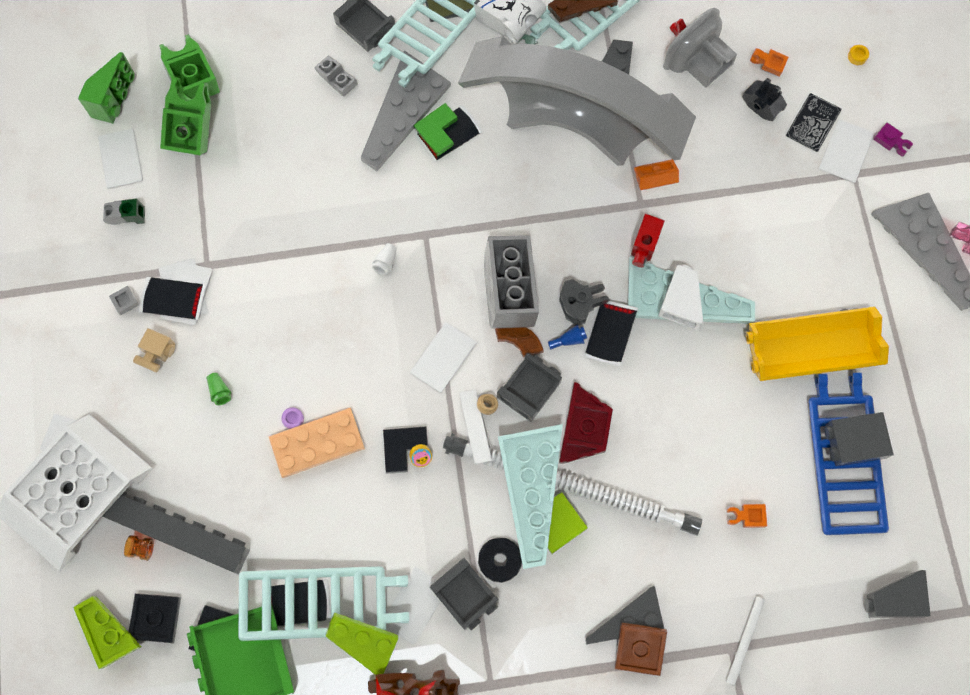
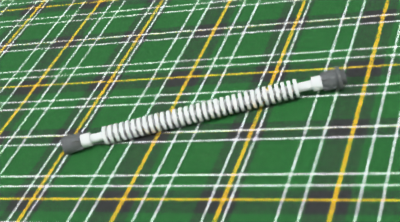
(685, 522)

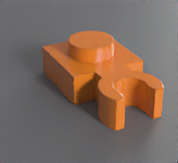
(752, 515)

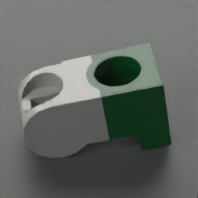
(124, 211)

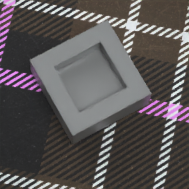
(124, 300)

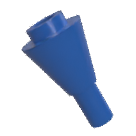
(571, 337)

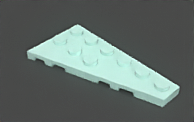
(649, 287)
(531, 474)

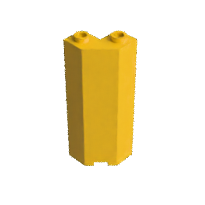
(817, 343)

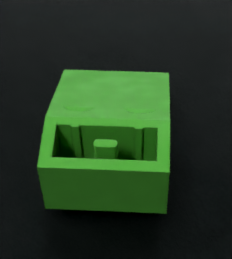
(107, 89)

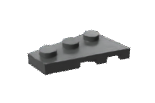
(619, 55)

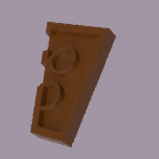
(570, 9)

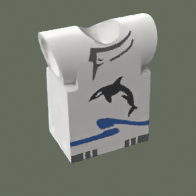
(509, 16)

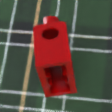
(646, 240)

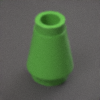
(218, 389)

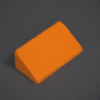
(657, 174)

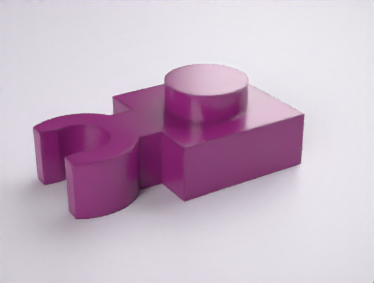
(891, 137)

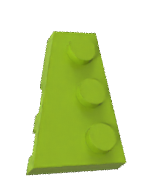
(104, 633)
(363, 642)

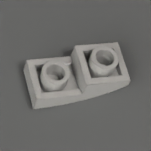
(334, 75)

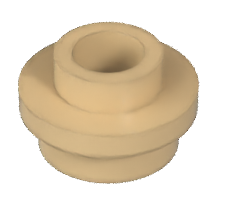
(491, 400)

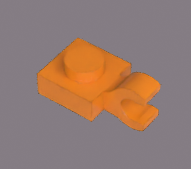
(772, 62)

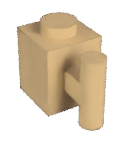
(155, 346)

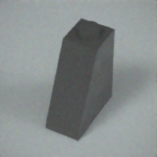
(901, 598)

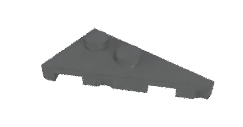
(642, 611)

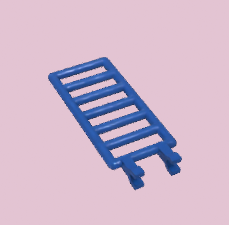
(857, 397)

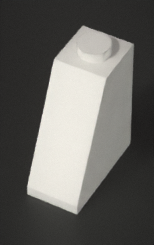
(683, 298)

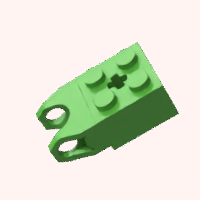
(190, 67)
(188, 113)

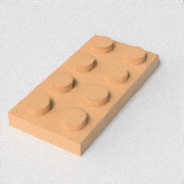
(316, 443)

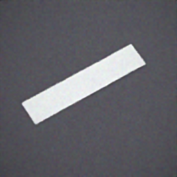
(475, 427)

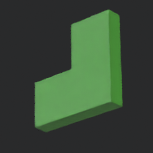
(432, 128)

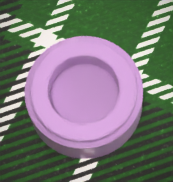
(292, 418)

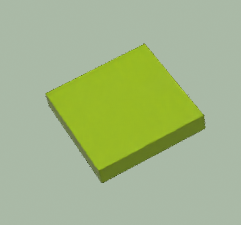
(564, 524)

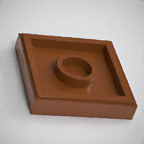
(640, 649)

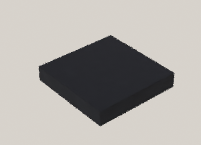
(154, 618)

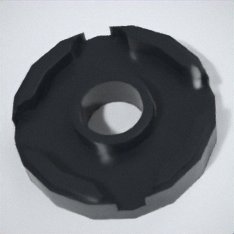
(500, 573)

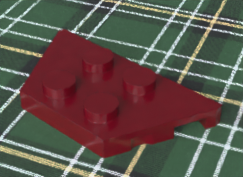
(586, 426)

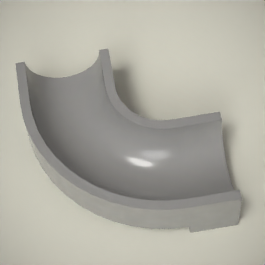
(580, 95)

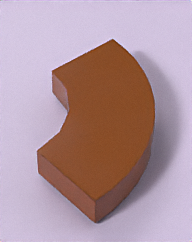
(522, 338)

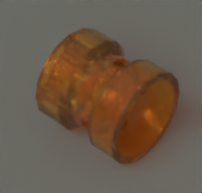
(138, 547)

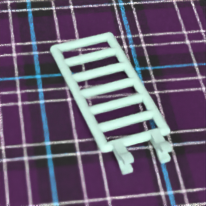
(569, 41)
(413, 65)
(312, 574)

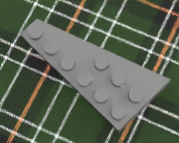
(401, 111)
(927, 241)

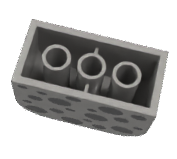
(510, 282)

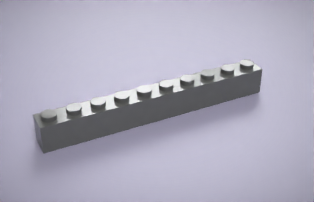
(172, 530)

